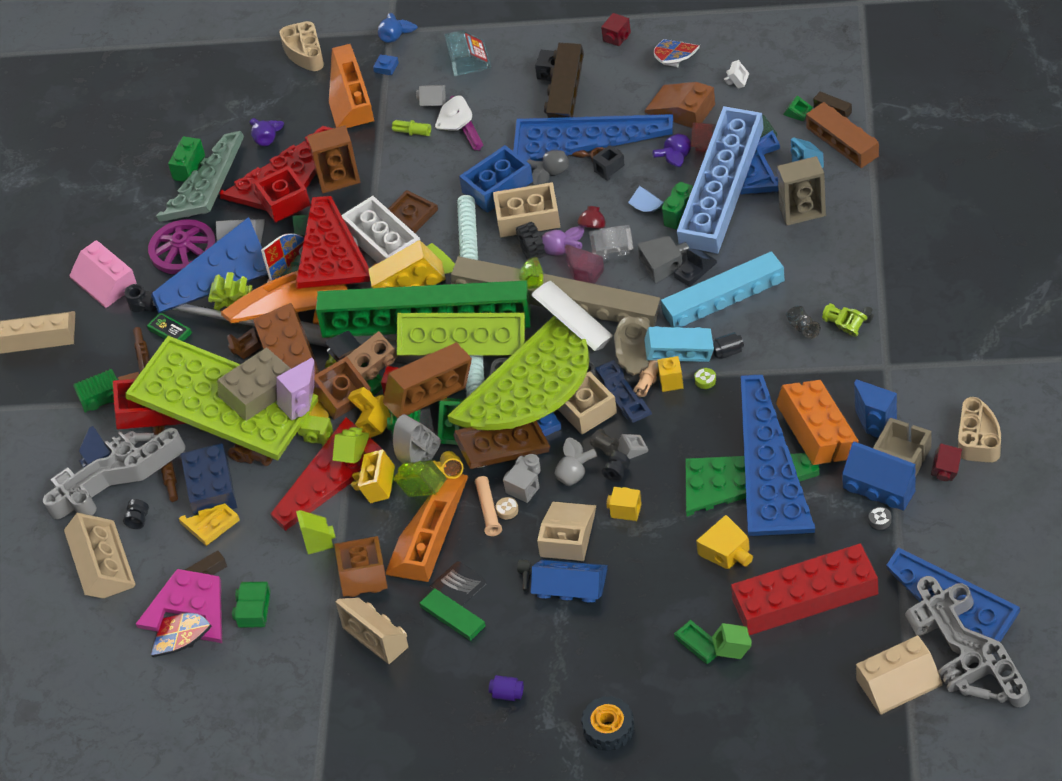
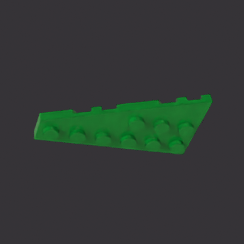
(723, 479)

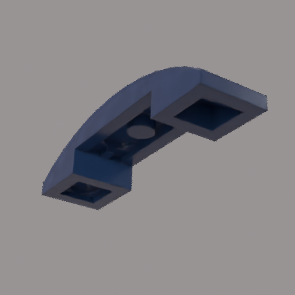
(625, 398)

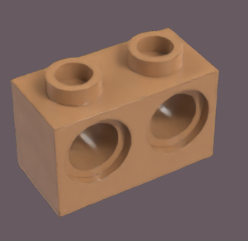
(368, 353)

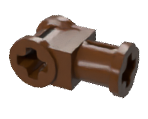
(243, 454)

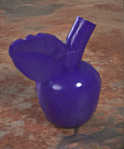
(264, 131)
(674, 149)

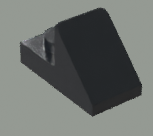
(695, 267)

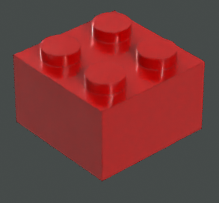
(282, 193)

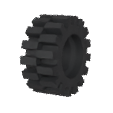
(530, 241)

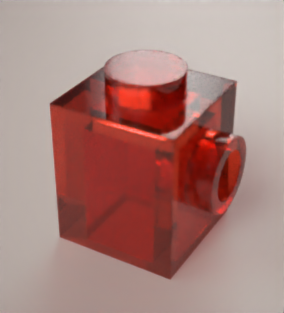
(702, 135)

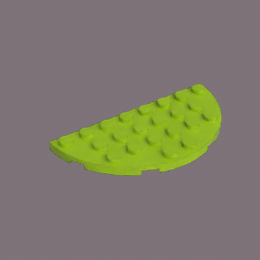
(529, 383)

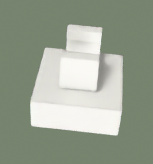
(737, 75)

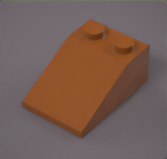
(686, 101)
(360, 566)

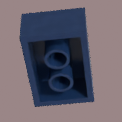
(208, 478)

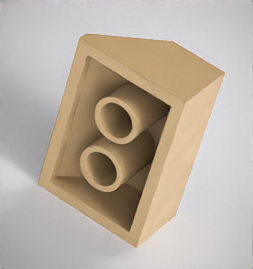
(372, 628)
(898, 674)

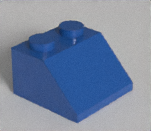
(874, 406)

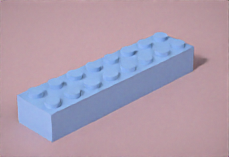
(720, 179)

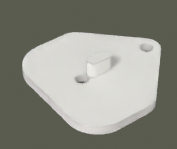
(449, 118)

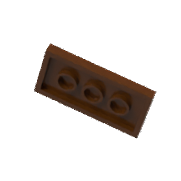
(497, 446)

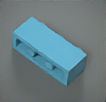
(686, 343)

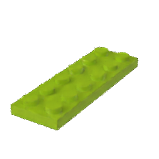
(475, 332)

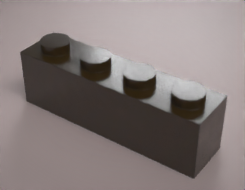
(565, 80)

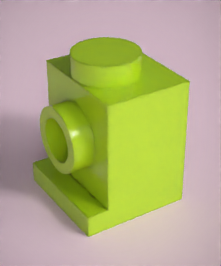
(316, 429)

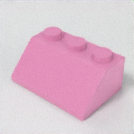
(101, 274)

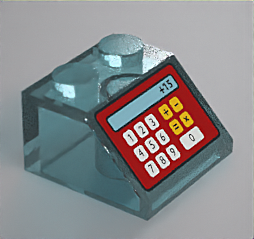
(466, 53)

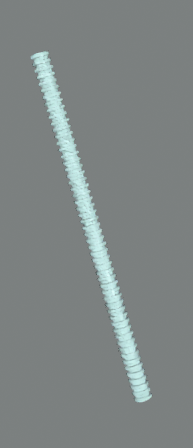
(468, 249)

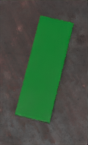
(452, 614)

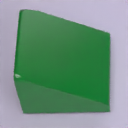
(798, 109)

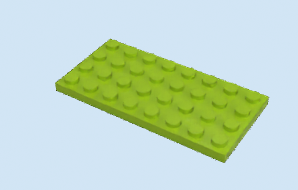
(184, 385)

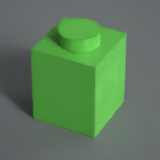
(731, 641)

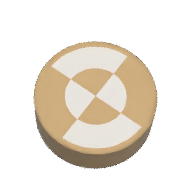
(507, 508)

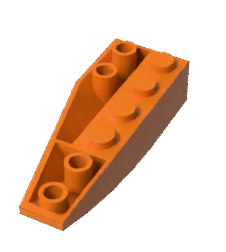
(347, 90)
(273, 296)
(424, 536)

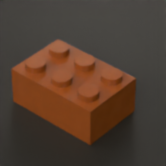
(333, 159)

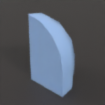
(645, 201)

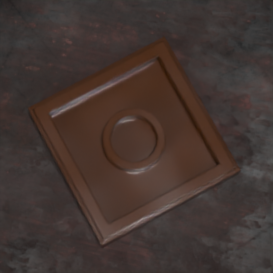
(413, 210)

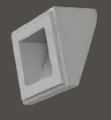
(632, 445)

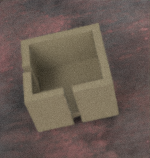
(895, 441)

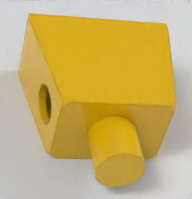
(725, 544)

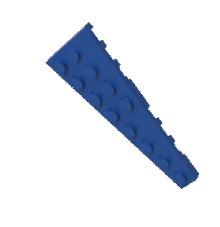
(574, 134)
(772, 485)

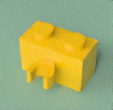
(375, 476)

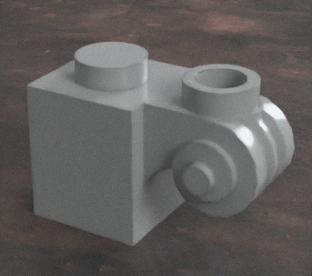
(522, 478)

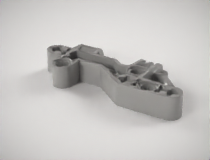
(122, 466)
(942, 613)

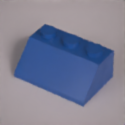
(879, 476)
(568, 580)

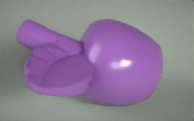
(556, 240)

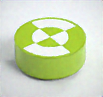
(705, 378)

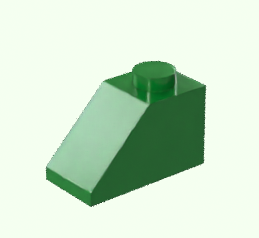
(445, 428)

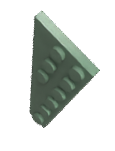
(203, 186)

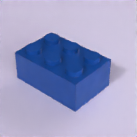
(495, 173)

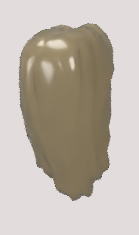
(631, 345)

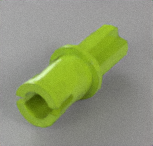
(411, 127)

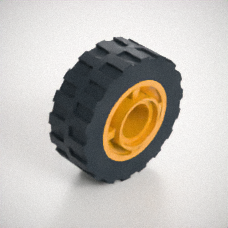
(607, 710)

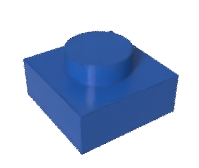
(385, 64)
(549, 424)

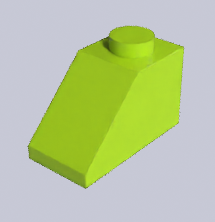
(315, 532)

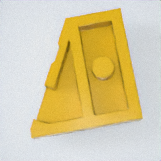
(210, 523)

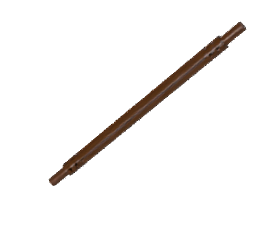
(167, 470)

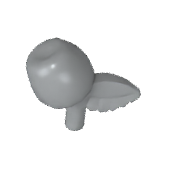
(570, 467)

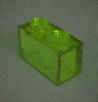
(419, 478)

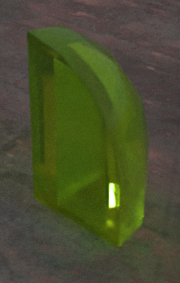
(532, 272)

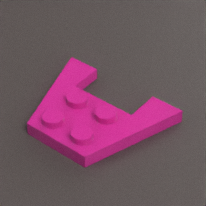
(187, 594)

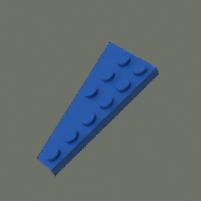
(234, 253)
(987, 616)

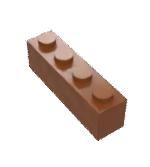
(842, 135)

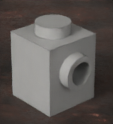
(431, 95)

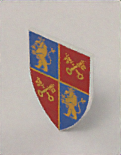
(673, 52)
(281, 253)

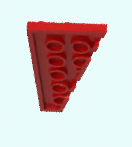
(319, 481)

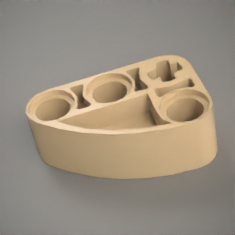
(302, 45)
(979, 432)

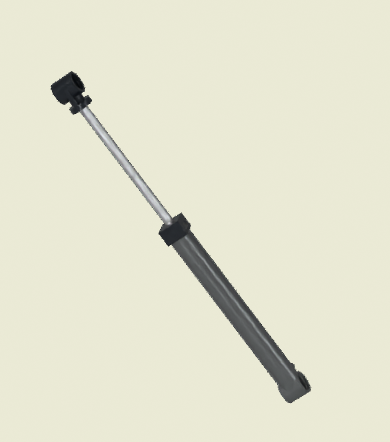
(140, 299)

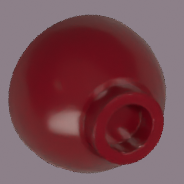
(592, 218)

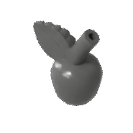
(553, 164)

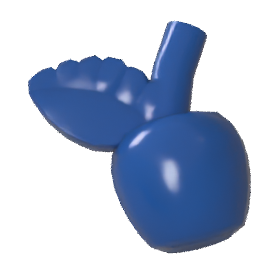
(391, 28)

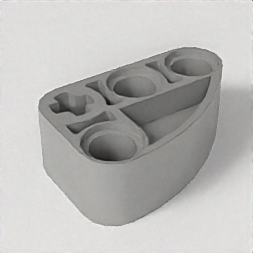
(413, 441)

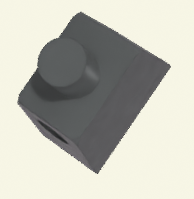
(661, 257)

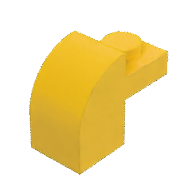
(374, 412)

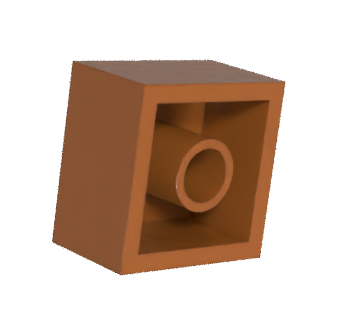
(335, 385)

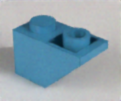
(803, 149)

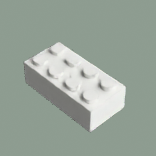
(378, 229)

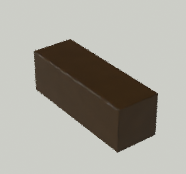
(839, 105)
(209, 565)

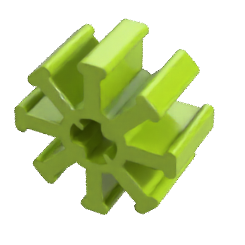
(227, 291)

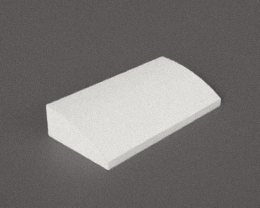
(572, 315)

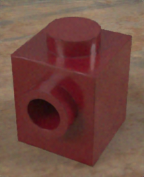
(616, 29)
(946, 462)

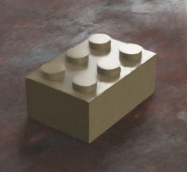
(801, 190)
(252, 384)

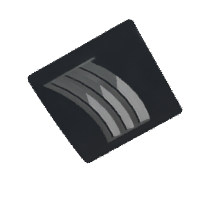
(459, 583)

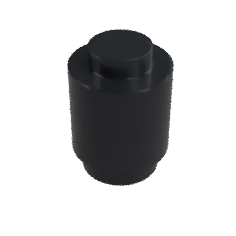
(727, 345)

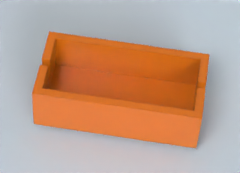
(816, 421)

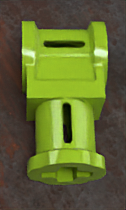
(846, 319)

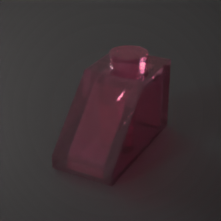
(583, 264)

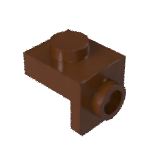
(245, 344)

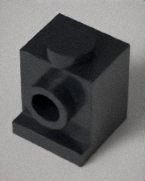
(608, 162)

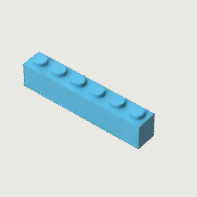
(723, 290)

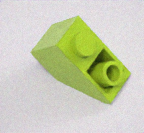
(350, 445)

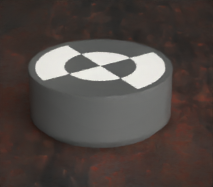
(880, 518)

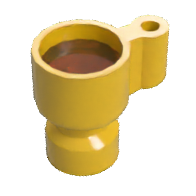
(450, 465)

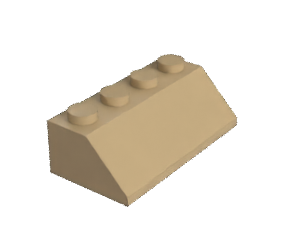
(37, 332)
(98, 556)

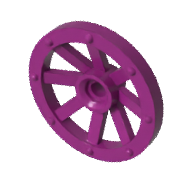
(179, 243)

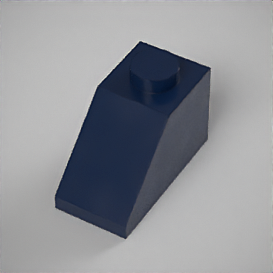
(92, 448)

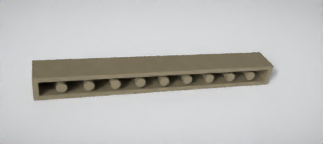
(595, 299)

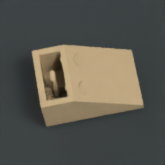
(566, 531)

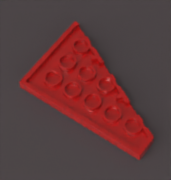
(296, 157)
(329, 249)

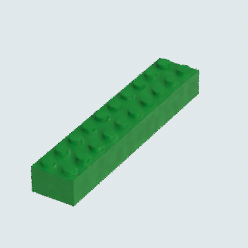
(376, 309)

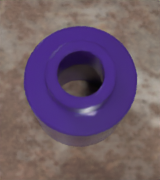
(506, 688)

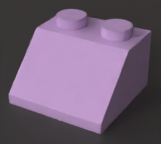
(296, 389)

